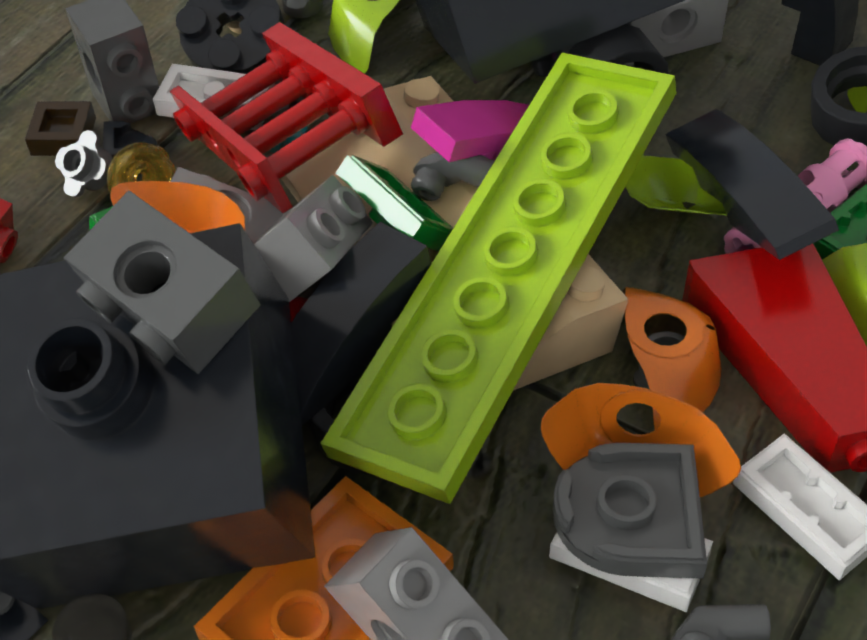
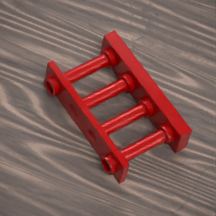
(305, 70)

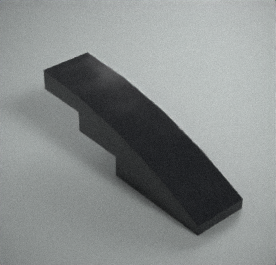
(752, 183)

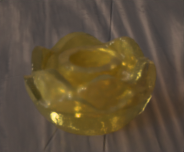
(140, 158)

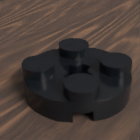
(203, 22)

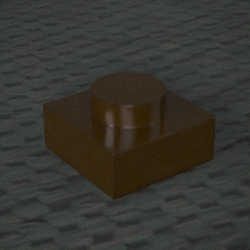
(58, 125)

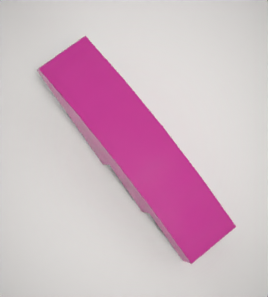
(468, 127)

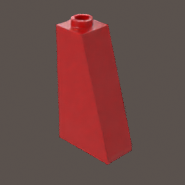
(791, 344)

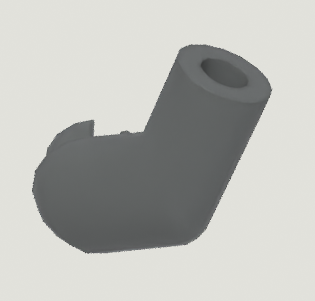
(435, 173)
(726, 623)

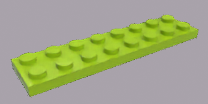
(499, 278)

